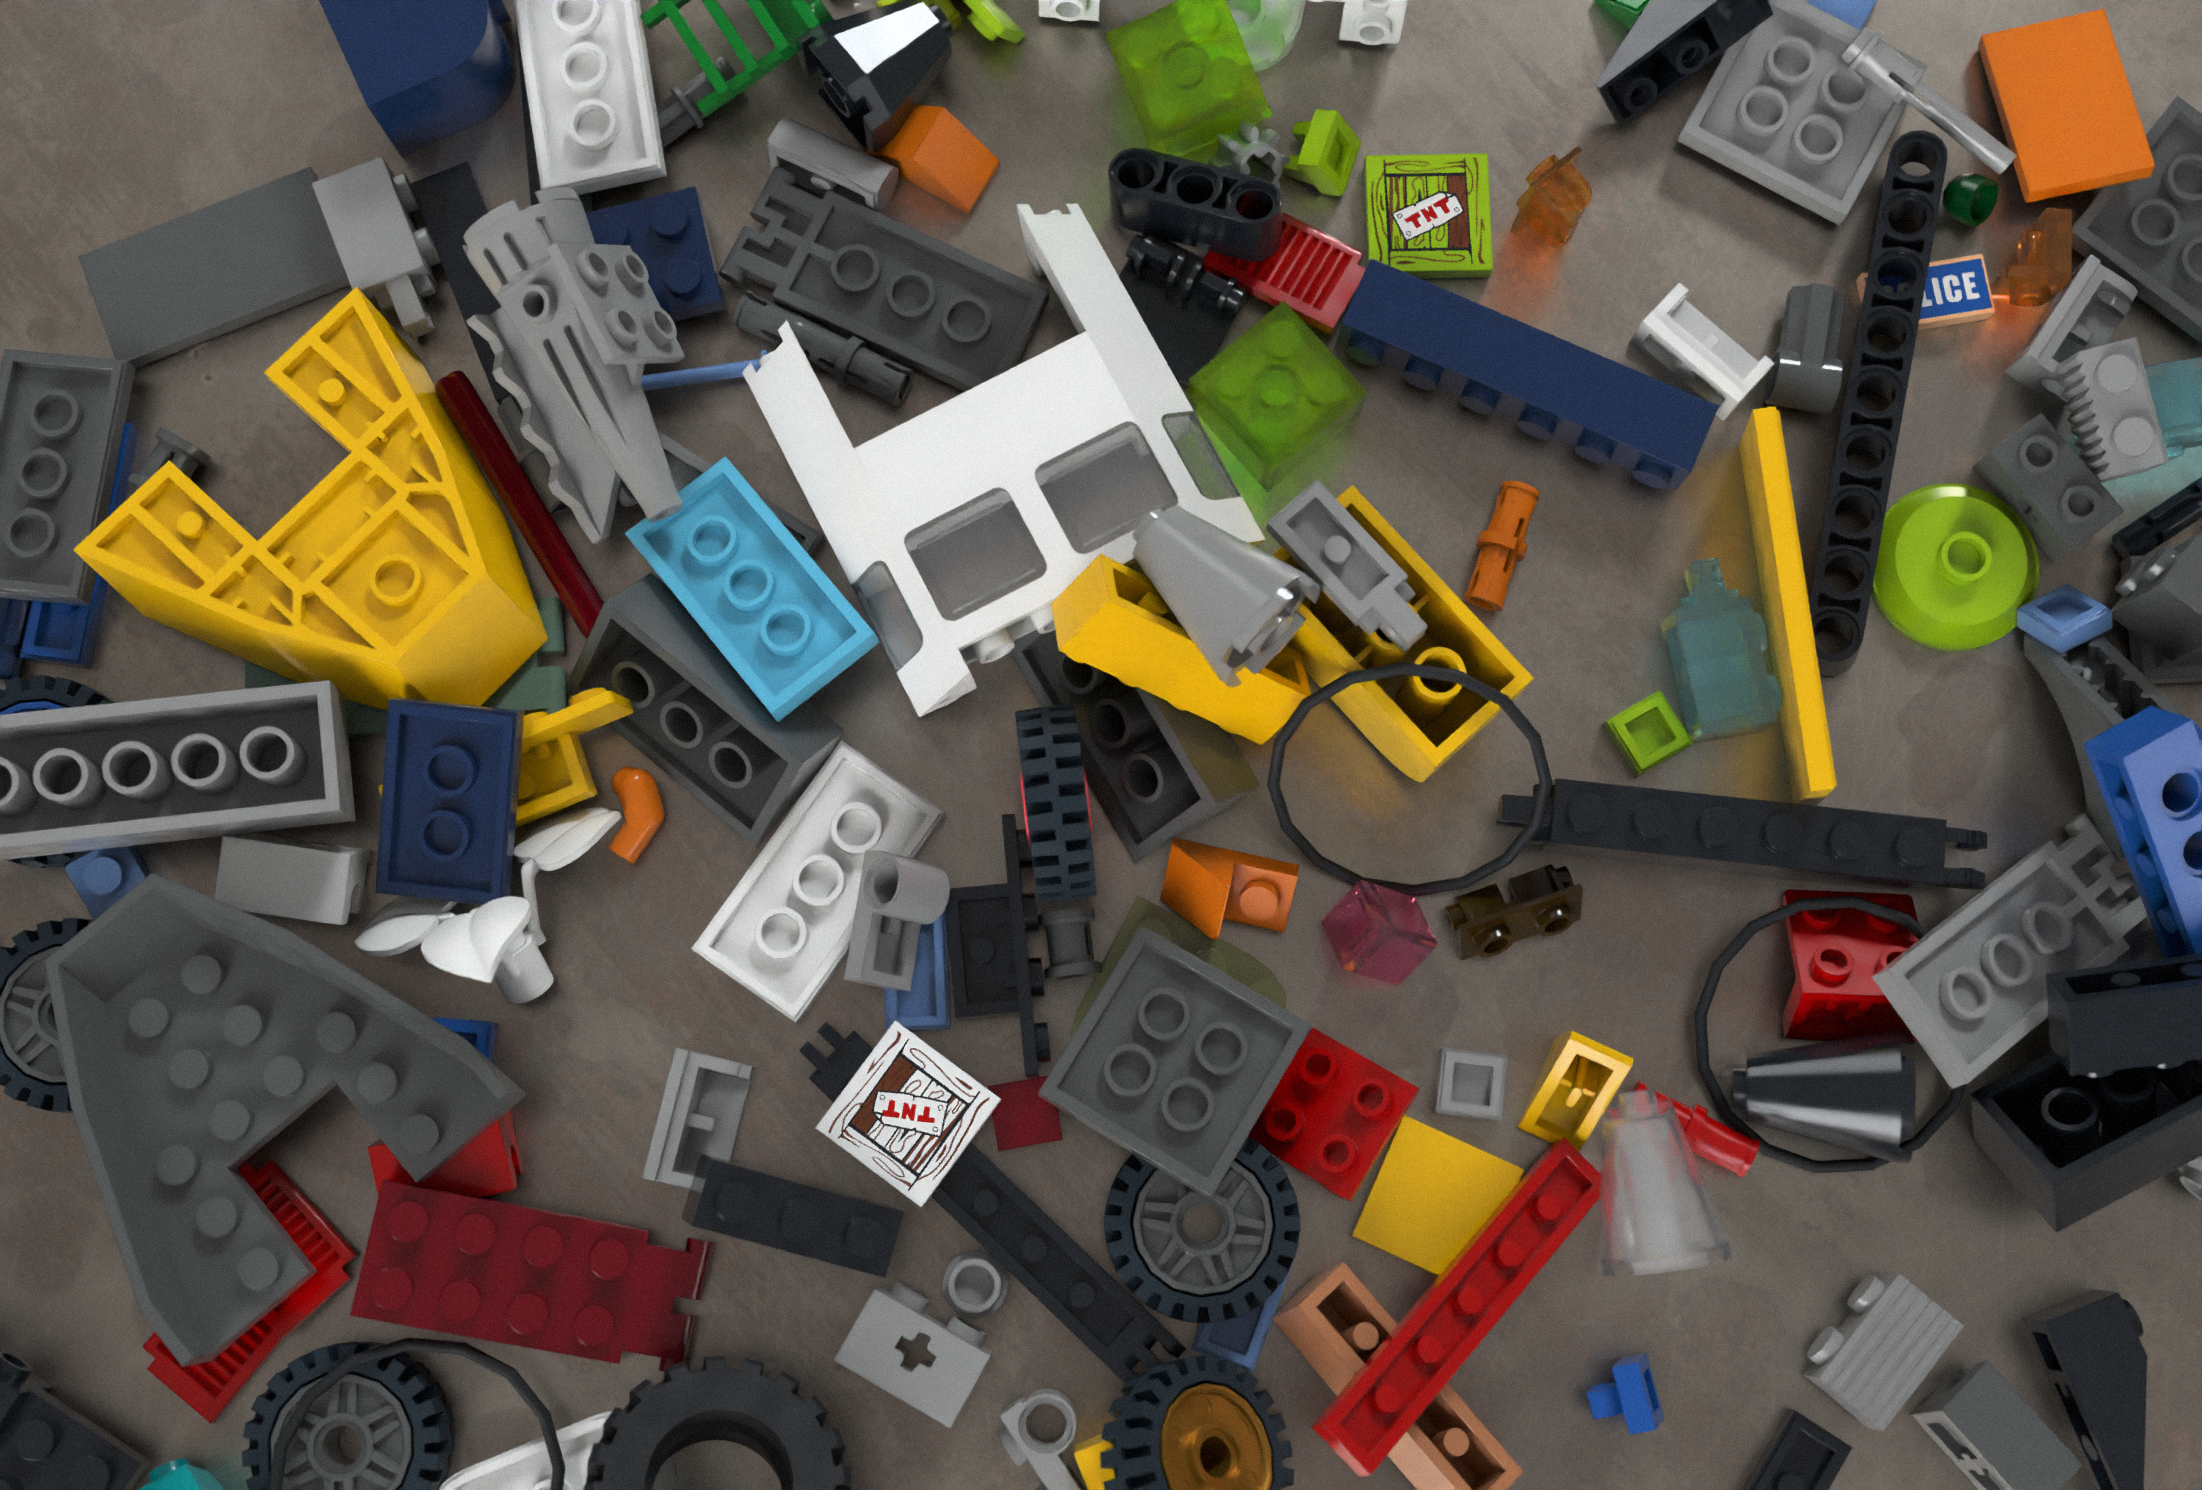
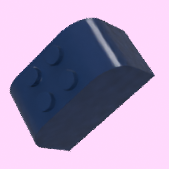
(426, 63)

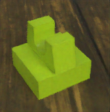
(1326, 152)

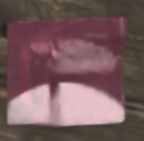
(1379, 933)

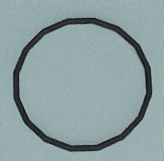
(1424, 671)
(1702, 1036)
(423, 1345)

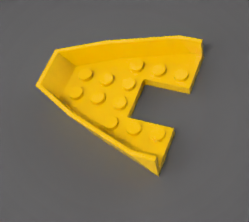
(375, 579)

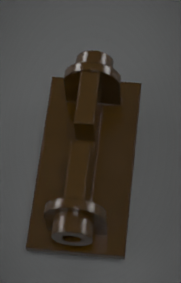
(1543, 905)

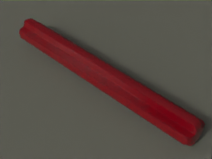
(521, 499)

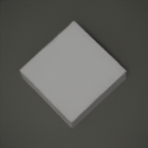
(1470, 1084)

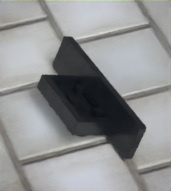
(991, 950)

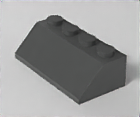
(698, 712)
(1143, 758)

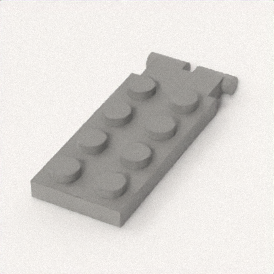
(1983, 970)

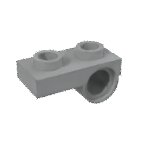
(890, 907)
(1042, 1454)

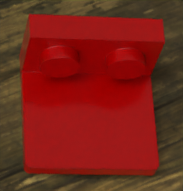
(1835, 963)

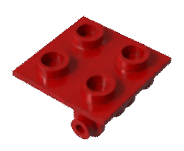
(1332, 1114)

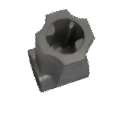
(1806, 364)

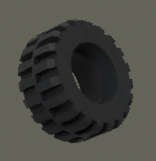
(719, 1406)

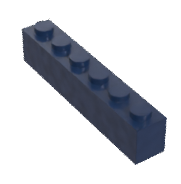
(1525, 376)

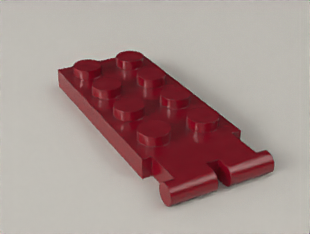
(527, 1276)

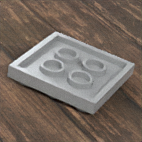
(1793, 113)

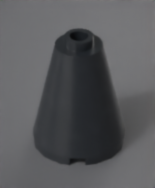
(1835, 1092)

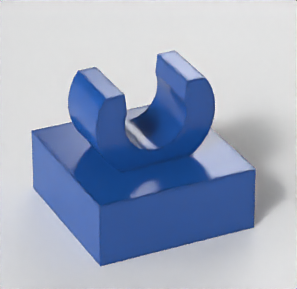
(1630, 1394)

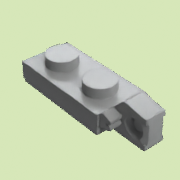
(1348, 565)

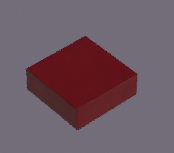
(1023, 1116)

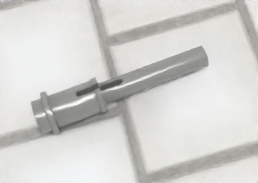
(1877, 60)

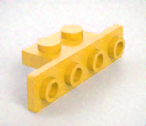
(552, 757)

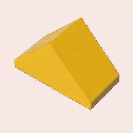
(1573, 1089)

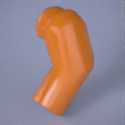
(642, 811)

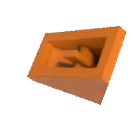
(941, 157)

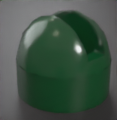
(1970, 198)

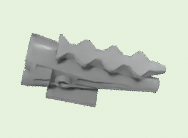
(574, 353)

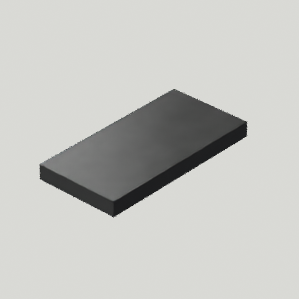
(214, 270)
(56, 468)

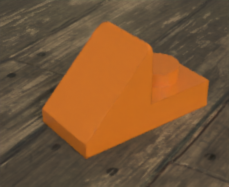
(1221, 884)

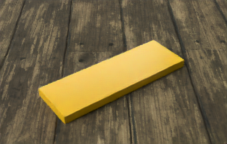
(1786, 608)

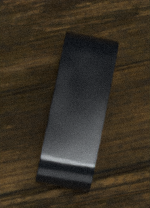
(1195, 204)

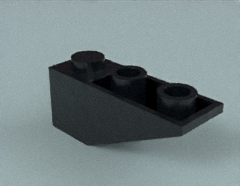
(1669, 46)

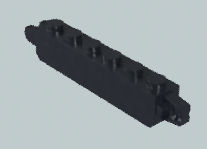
(1746, 836)

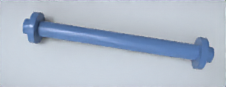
(699, 374)

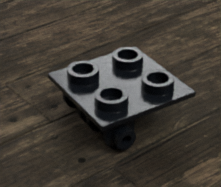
(1180, 302)

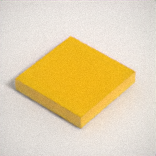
(1431, 1196)

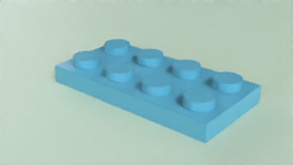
(754, 590)

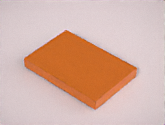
(2065, 106)

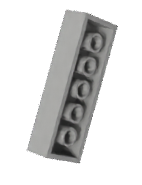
(173, 769)

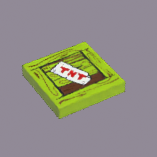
(1429, 214)

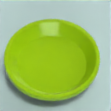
(1954, 567)

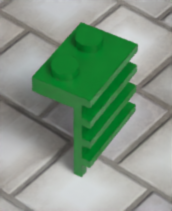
(780, 19)

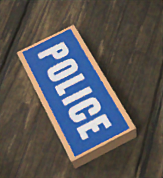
(1953, 292)

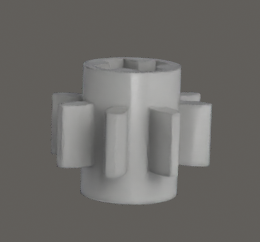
(1248, 142)

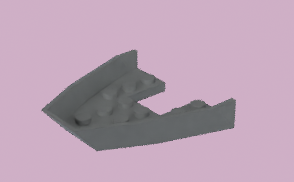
(196, 1046)

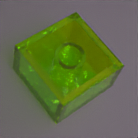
(1188, 75)
(1275, 396)

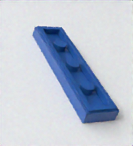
(67, 631)

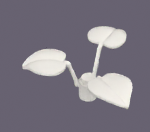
(491, 937)

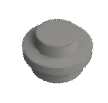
(975, 1284)

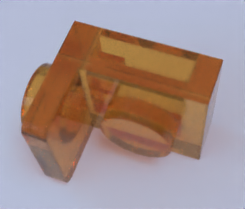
(2042, 262)

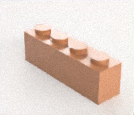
(1337, 1331)

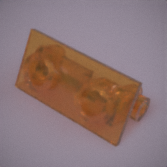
(1553, 200)

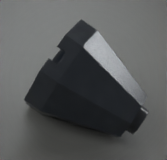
(877, 65)

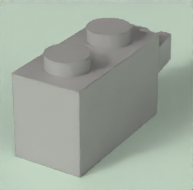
(380, 242)

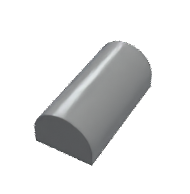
(830, 164)

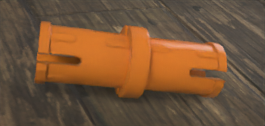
(1501, 545)

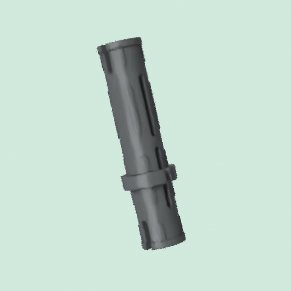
(842, 357)

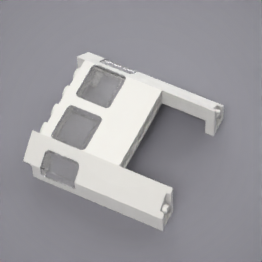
(1010, 490)

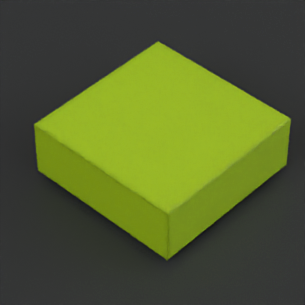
(1647, 733)

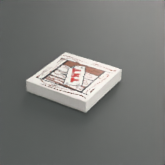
(908, 1114)

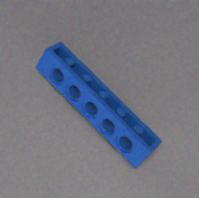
(2154, 797)

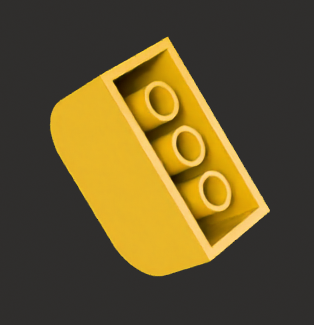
(1407, 717)

